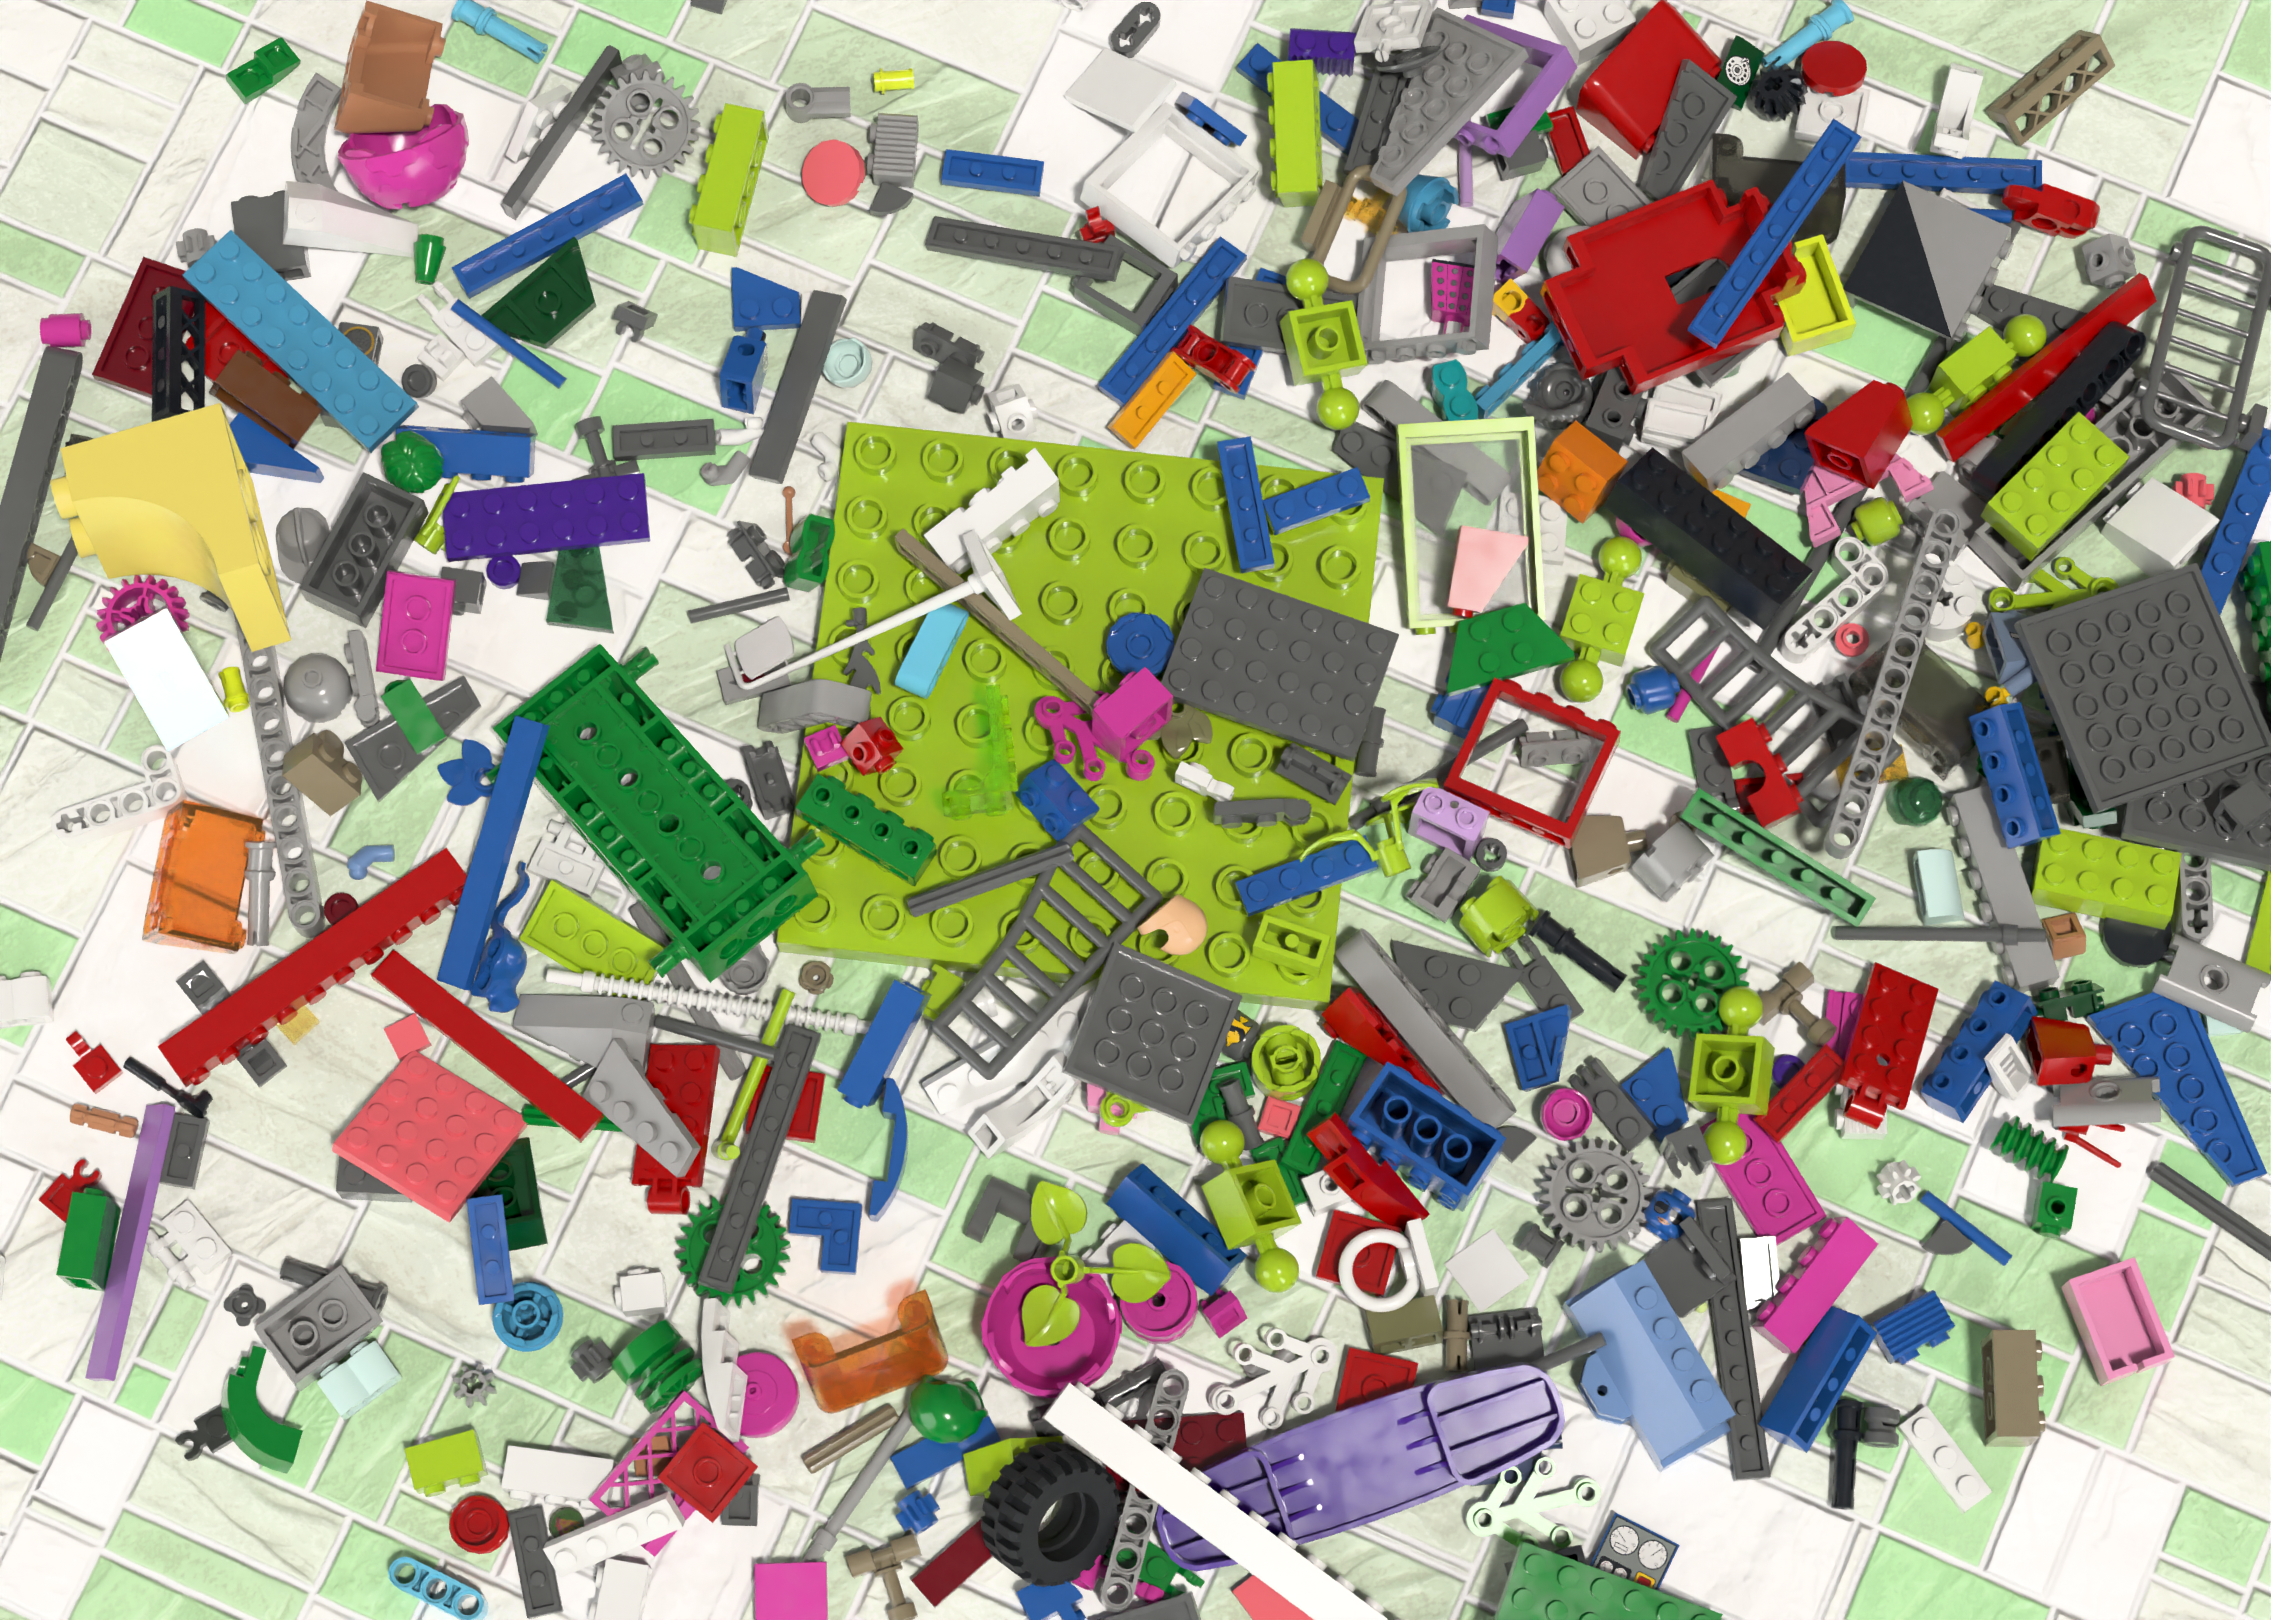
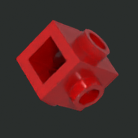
(872, 746)

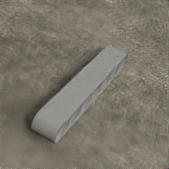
(1424, 1029)
(1140, 1507)

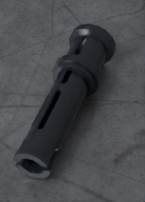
(1565, 942)
(1846, 1439)

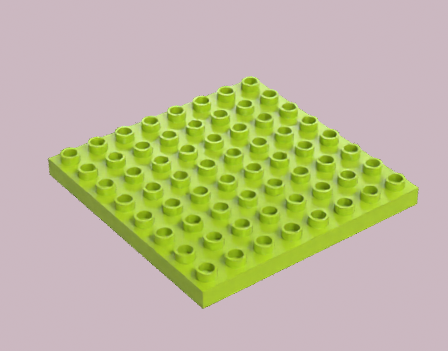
(1118, 544)

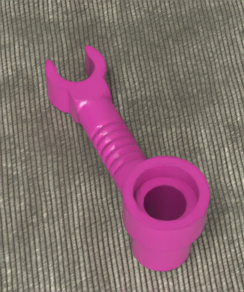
(1089, 1579)

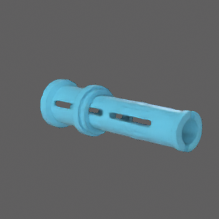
(486, 22)
(1819, 28)

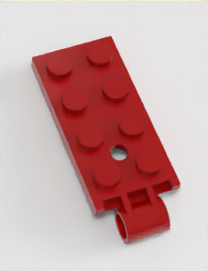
(1887, 1026)
(688, 1083)

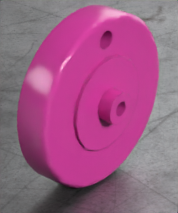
(770, 1394)

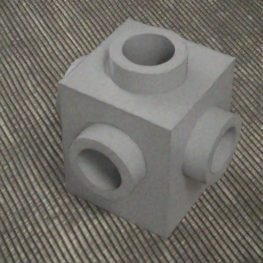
(638, 64)
(2109, 261)

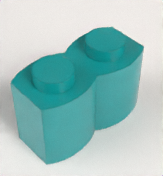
(1450, 392)

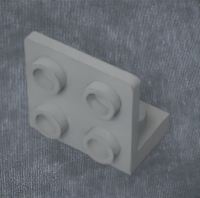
(1951, 495)

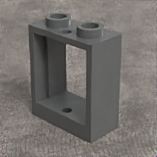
(1115, 312)

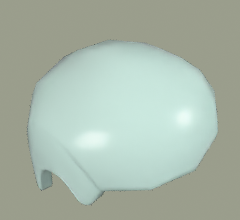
(847, 363)

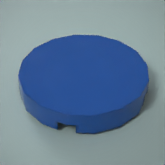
(1139, 643)

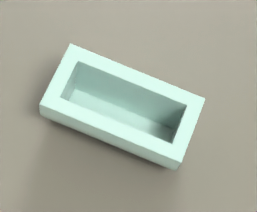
(1937, 886)

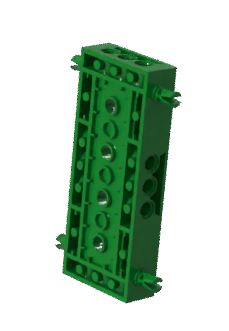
(705, 918)

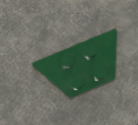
(546, 300)

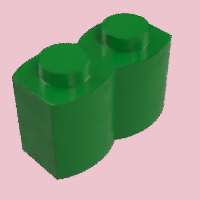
(809, 556)

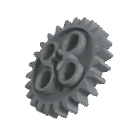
(620, 109)
(1600, 1165)

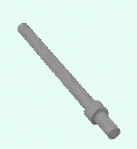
(826, 1537)

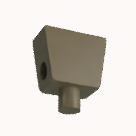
(1603, 848)

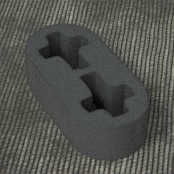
(1130, 25)

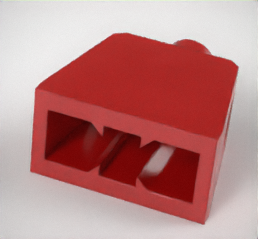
(2063, 1052)

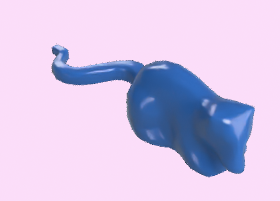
(503, 956)

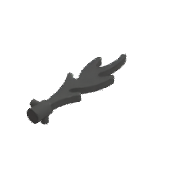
(865, 673)

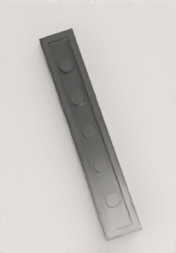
(561, 133)
(1024, 248)
(798, 387)

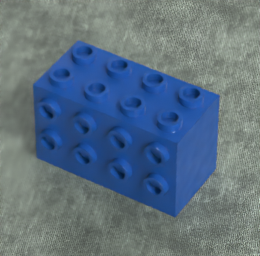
(1426, 1137)

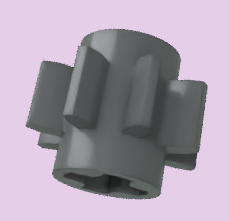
(592, 1361)

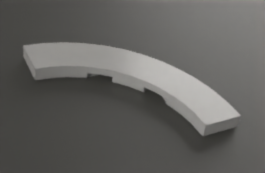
(310, 131)

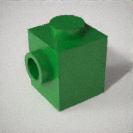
(2054, 1209)

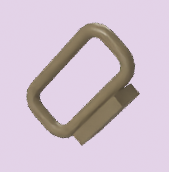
(1327, 219)

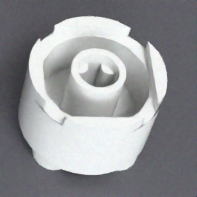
(1960, 599)

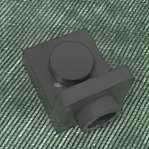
(744, 1506)

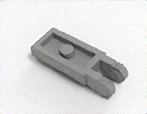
(363, 681)

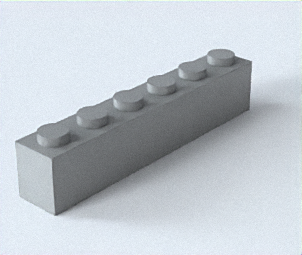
(2001, 887)

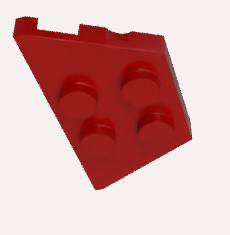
(222, 342)

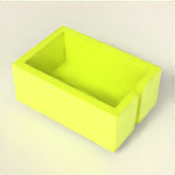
(1821, 309)

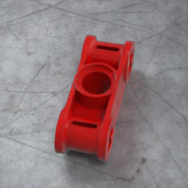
(1214, 359)

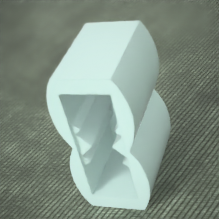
(358, 1379)

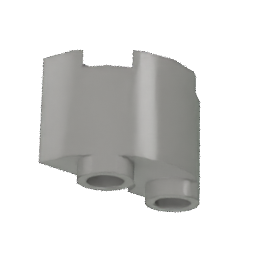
(1445, 884)

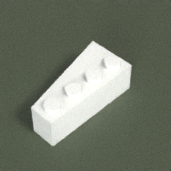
(997, 512)

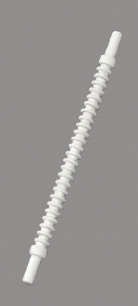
(589, 981)

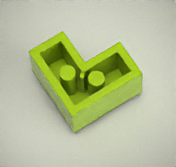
(984, 1464)

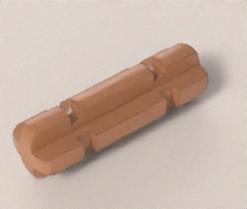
(103, 1120)

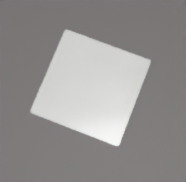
(1486, 1270)

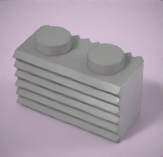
(894, 149)

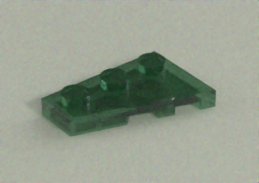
(580, 592)

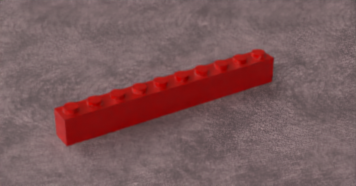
(314, 969)

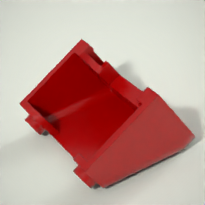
(1635, 82)

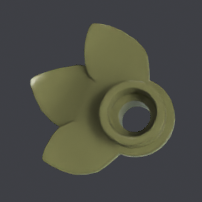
(1182, 729)

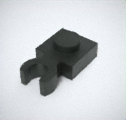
(210, 1433)

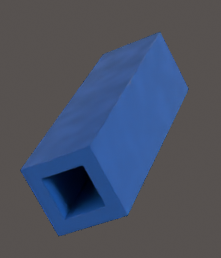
(883, 1043)

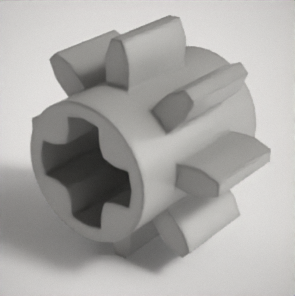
(194, 245)
(478, 1395)

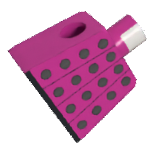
(1451, 294)

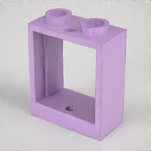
(1444, 826)

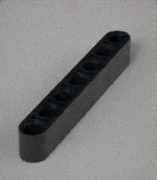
(2073, 392)

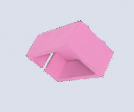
(2117, 1321)

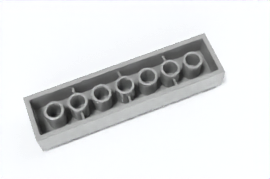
(2145, 451)

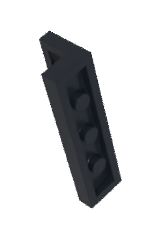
(168, 352)

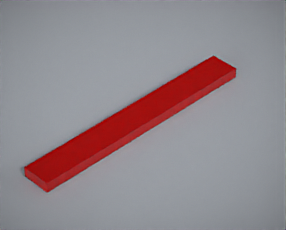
(2042, 369)
(487, 1046)

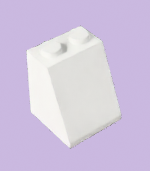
(2158, 528)

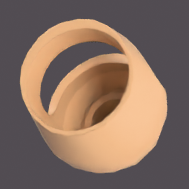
(1183, 923)

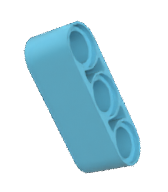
(931, 650)
(424, 1580)

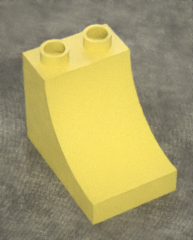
(176, 506)

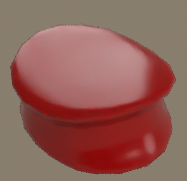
(479, 1524)

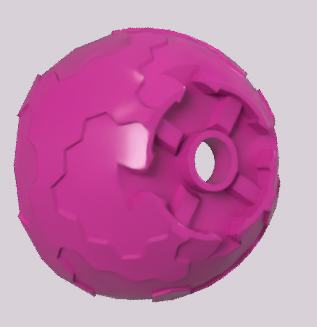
(408, 165)
(1047, 1369)

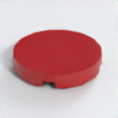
(1833, 68)

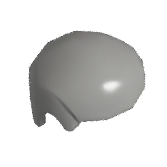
(747, 973)

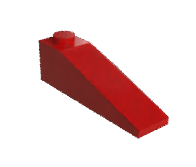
(1366, 1031)

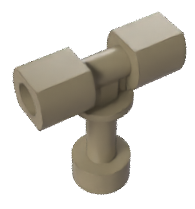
(1788, 1000)
(886, 1564)

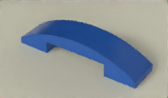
(885, 1192)

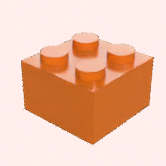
(1579, 471)

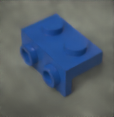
(1056, 799)

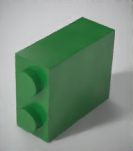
(89, 1240)

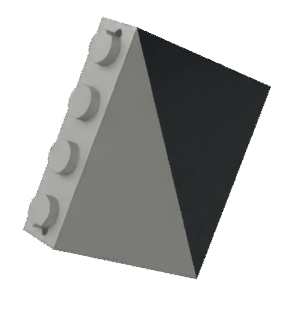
(1929, 262)

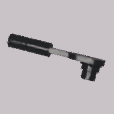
(196, 1106)

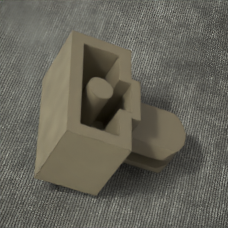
(322, 772)

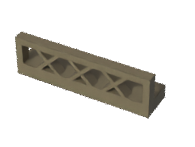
(2046, 77)

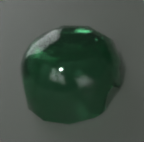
(1914, 801)

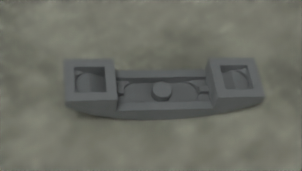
(207, 992)

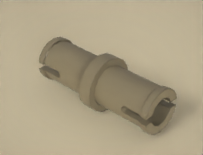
(1456, 1335)

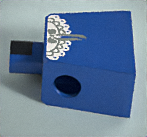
(744, 371)

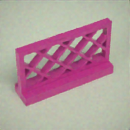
(655, 1546)

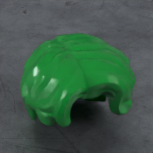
(412, 462)

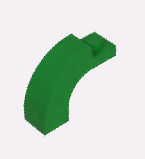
(247, 1424)

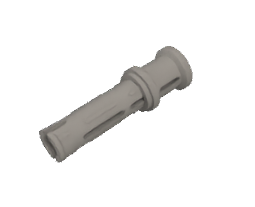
(259, 876)

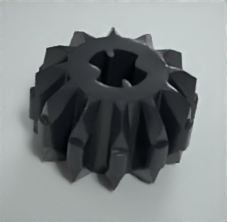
(1778, 92)

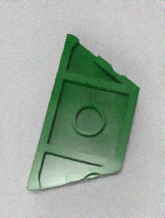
(1503, 647)

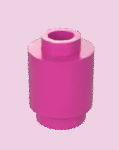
(65, 330)

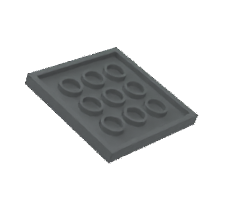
(1152, 1034)

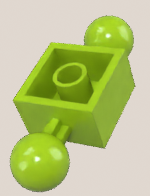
(1323, 343)
(1974, 371)
(1601, 619)
(1732, 1074)
(1251, 1205)

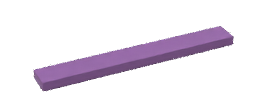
(130, 1243)

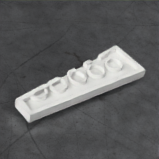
(963, 1084)

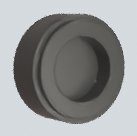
(419, 380)

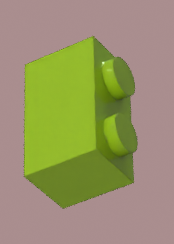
(1291, 945)
(446, 1463)

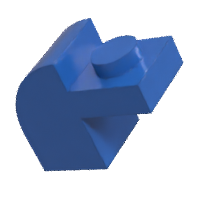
(1050, 1601)

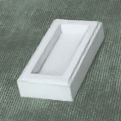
(1676, 420)

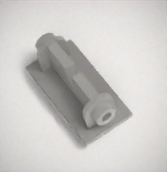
(1568, 748)

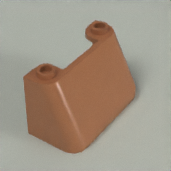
(388, 72)

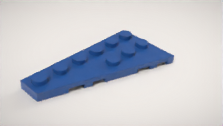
(2170, 1042)

